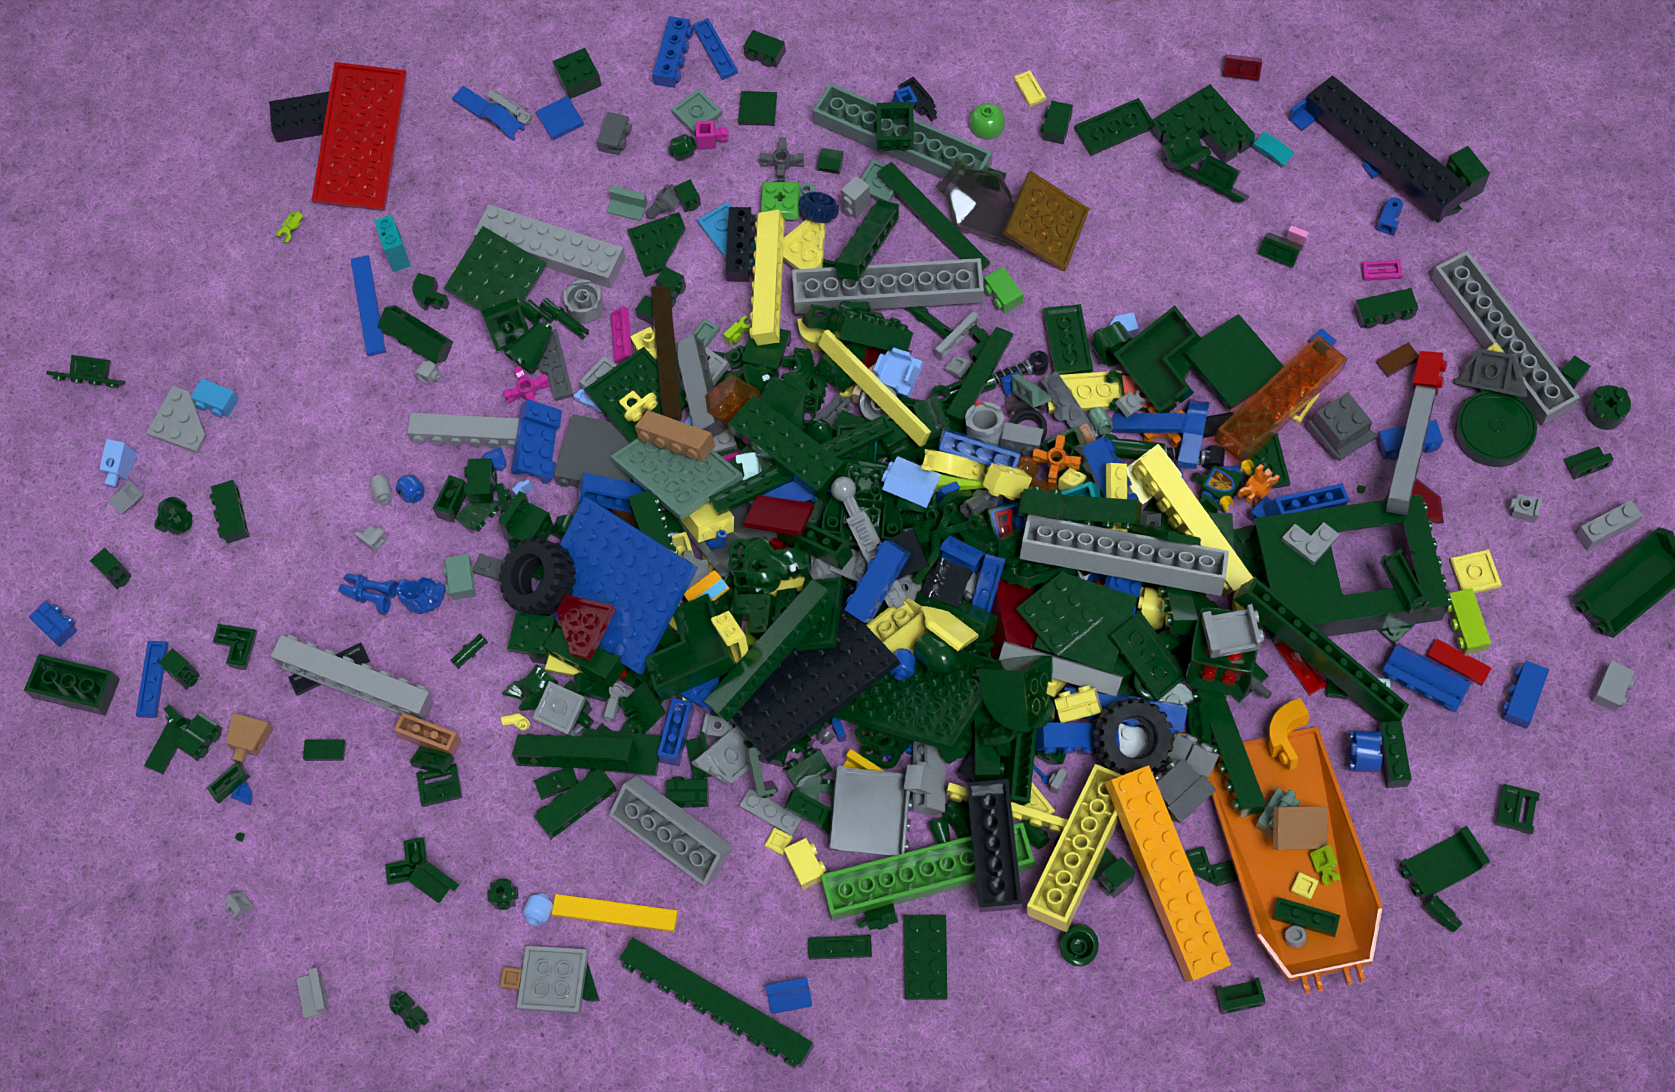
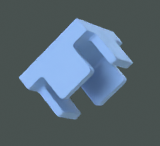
(898, 371)

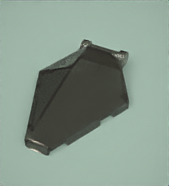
(979, 203)

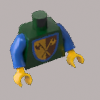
(1223, 482)

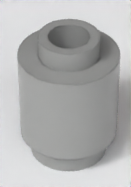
(381, 489)

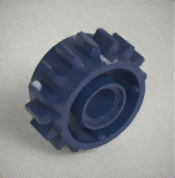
(818, 207)

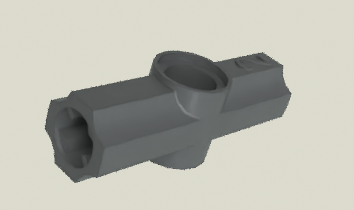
(979, 502)

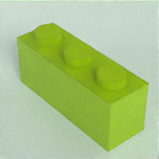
(1468, 622)

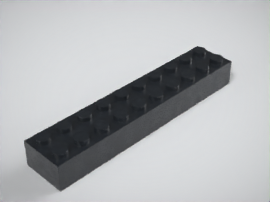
(1386, 147)

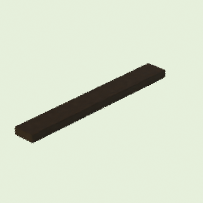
(666, 352)

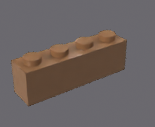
(675, 436)

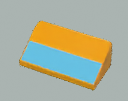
(710, 584)

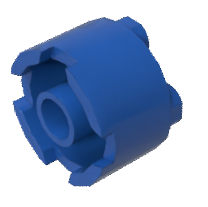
(1364, 751)

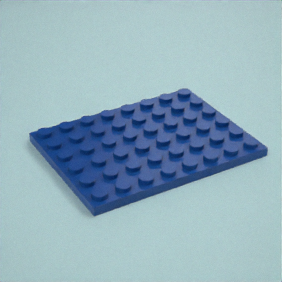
(630, 572)

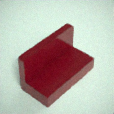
(1242, 67)

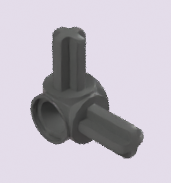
(665, 201)

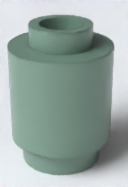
(1100, 420)

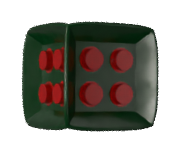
(1221, 674)

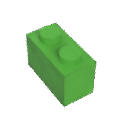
(1003, 290)

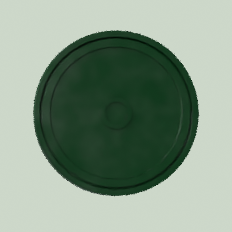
(1495, 428)

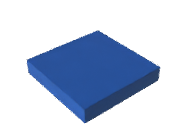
(560, 118)

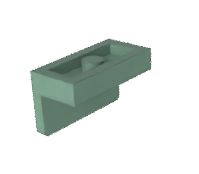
(627, 203)
(1029, 391)

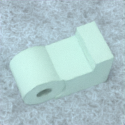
(749, 463)

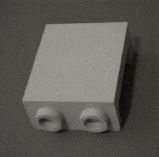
(1232, 632)

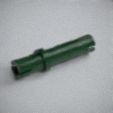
(559, 314)
(923, 315)

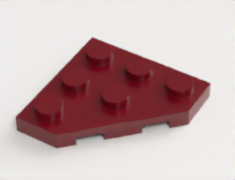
(584, 624)

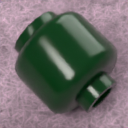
(682, 147)

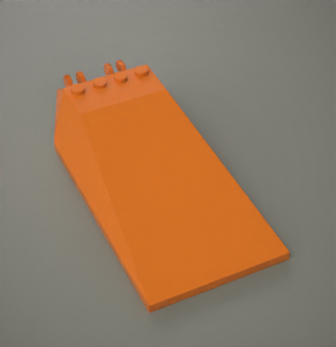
(1271, 873)

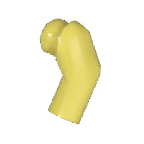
(517, 720)

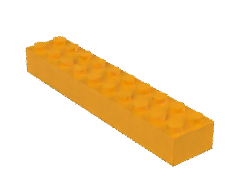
(1167, 874)

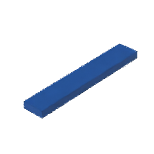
(368, 305)

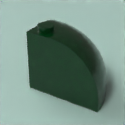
(1016, 690)

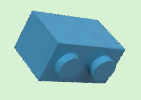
(214, 398)

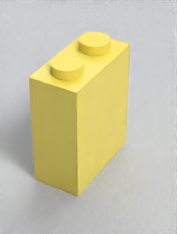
(706, 523)

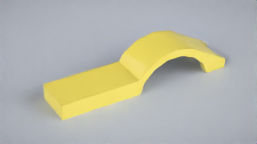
(953, 465)

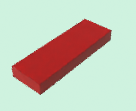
(1459, 662)
(1302, 669)

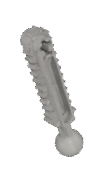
(843, 490)

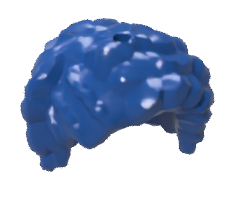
(420, 595)

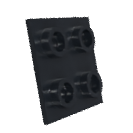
(946, 582)

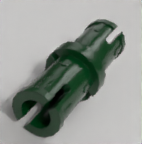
(468, 651)

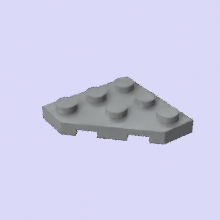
(178, 422)

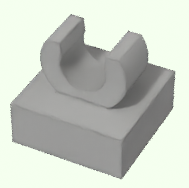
(239, 904)

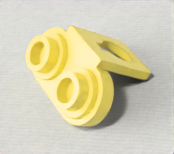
(635, 412)

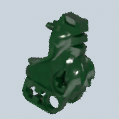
(805, 379)
(764, 566)
(881, 742)

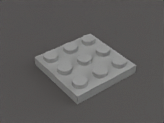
(552, 979)

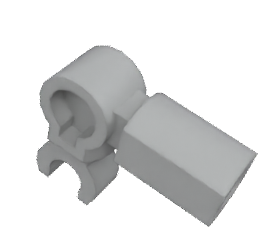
(611, 707)

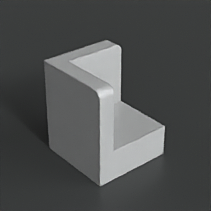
(125, 497)
(372, 538)

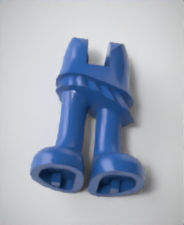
(360, 593)

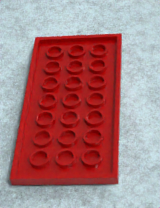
(359, 136)

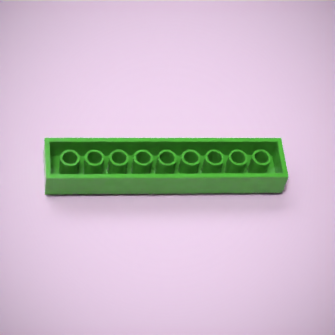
(910, 876)

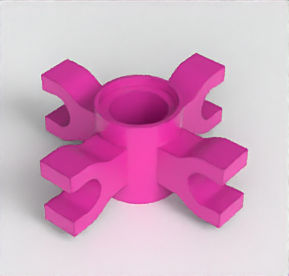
(523, 382)

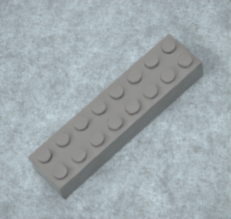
(556, 246)
(352, 678)

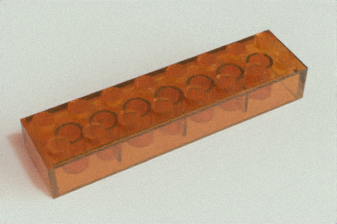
(1280, 399)

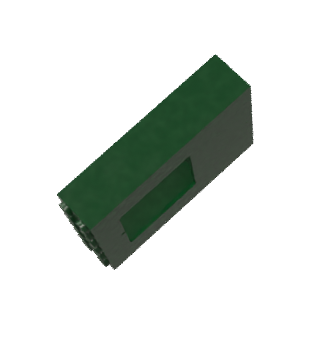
(1316, 588)

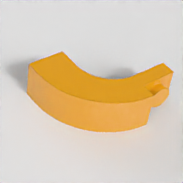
(1286, 719)

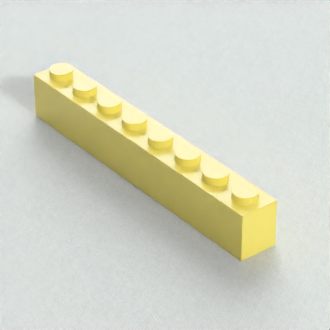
(768, 278)

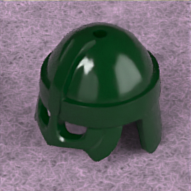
(936, 654)

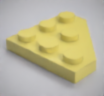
(805, 245)

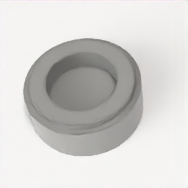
(1295, 936)

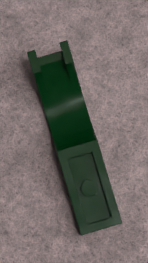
(809, 810)

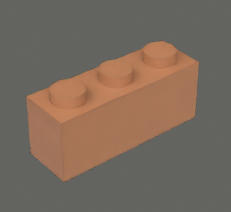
(426, 734)

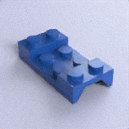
(536, 440)

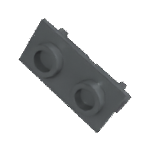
(833, 410)

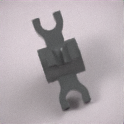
(781, 153)

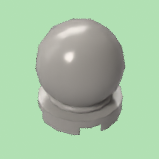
(985, 422)

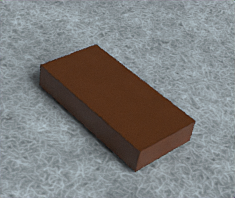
(1397, 360)

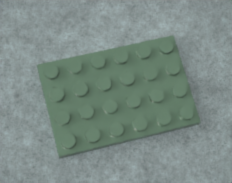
(676, 479)

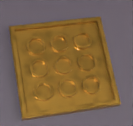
(1046, 221)

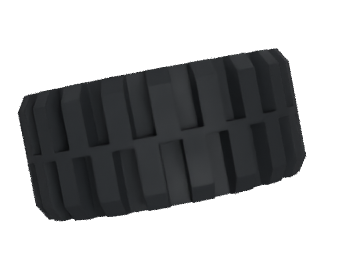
(518, 574)
(1155, 724)

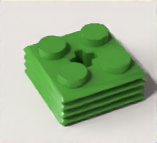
(784, 191)

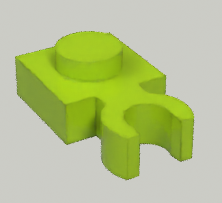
(1324, 861)

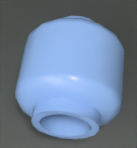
(537, 909)

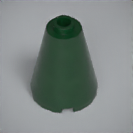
(530, 347)

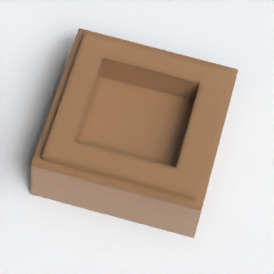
(510, 978)

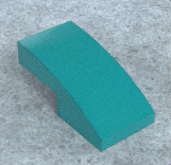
(1272, 147)

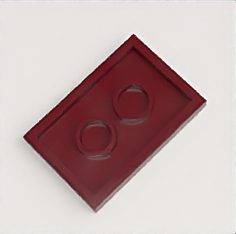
(779, 515)

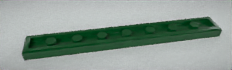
(930, 214)

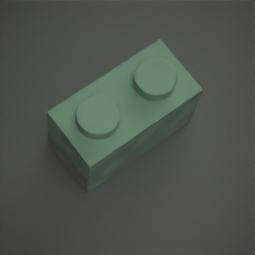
(460, 577)

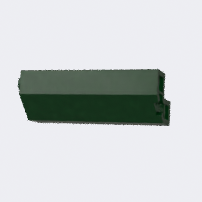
(1630, 584)

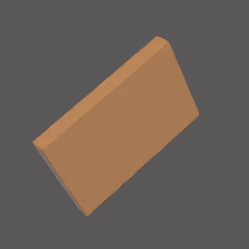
(1300, 827)

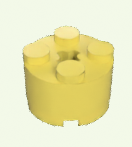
(1151, 607)

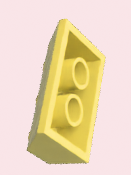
(900, 626)

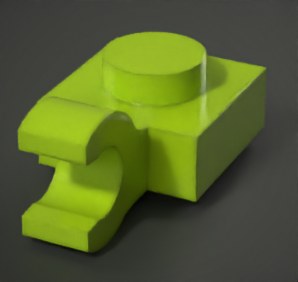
(290, 223)
(735, 332)

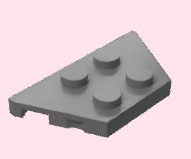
(725, 758)

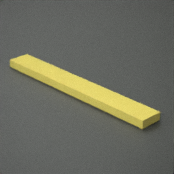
(874, 388)

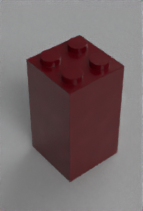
(1010, 624)

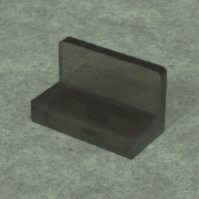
(1015, 404)

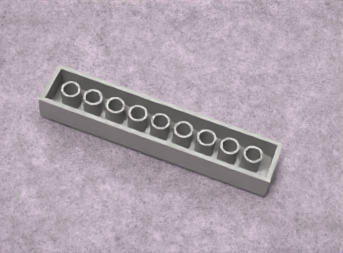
(892, 285)
(1495, 322)
(1124, 555)

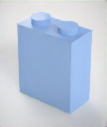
(910, 481)

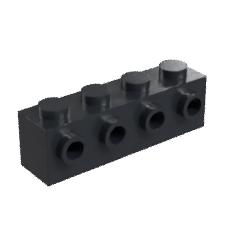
(739, 244)

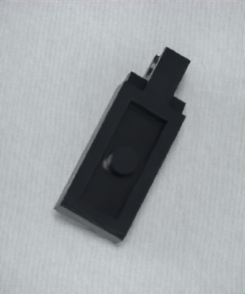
(925, 102)

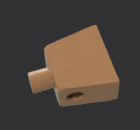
(247, 736)

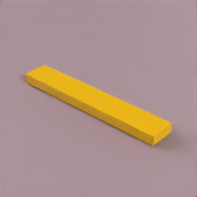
(615, 913)

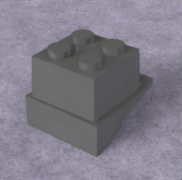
(1341, 426)
(1182, 788)

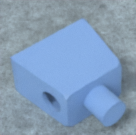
(117, 461)

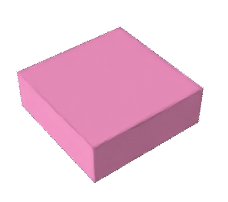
(1297, 235)

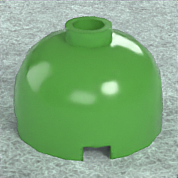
(987, 121)

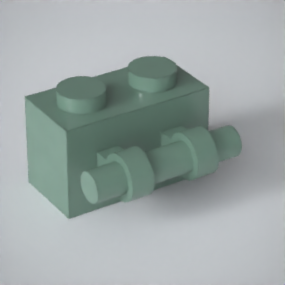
(1279, 799)

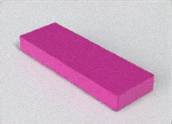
(621, 334)

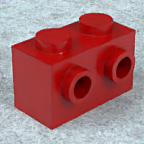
(1430, 370)

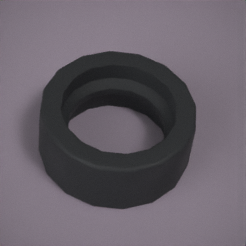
(1034, 415)

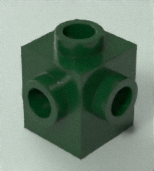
(505, 900)

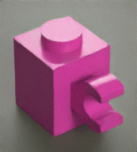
(707, 134)

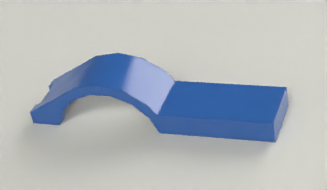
(491, 111)
(1193, 434)

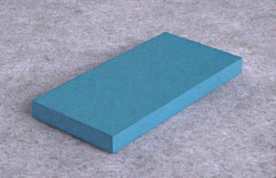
(716, 228)

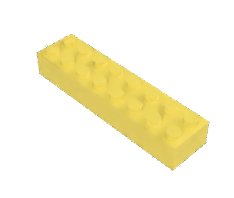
(1186, 512)
(1076, 853)

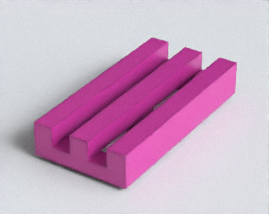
(1386, 273)

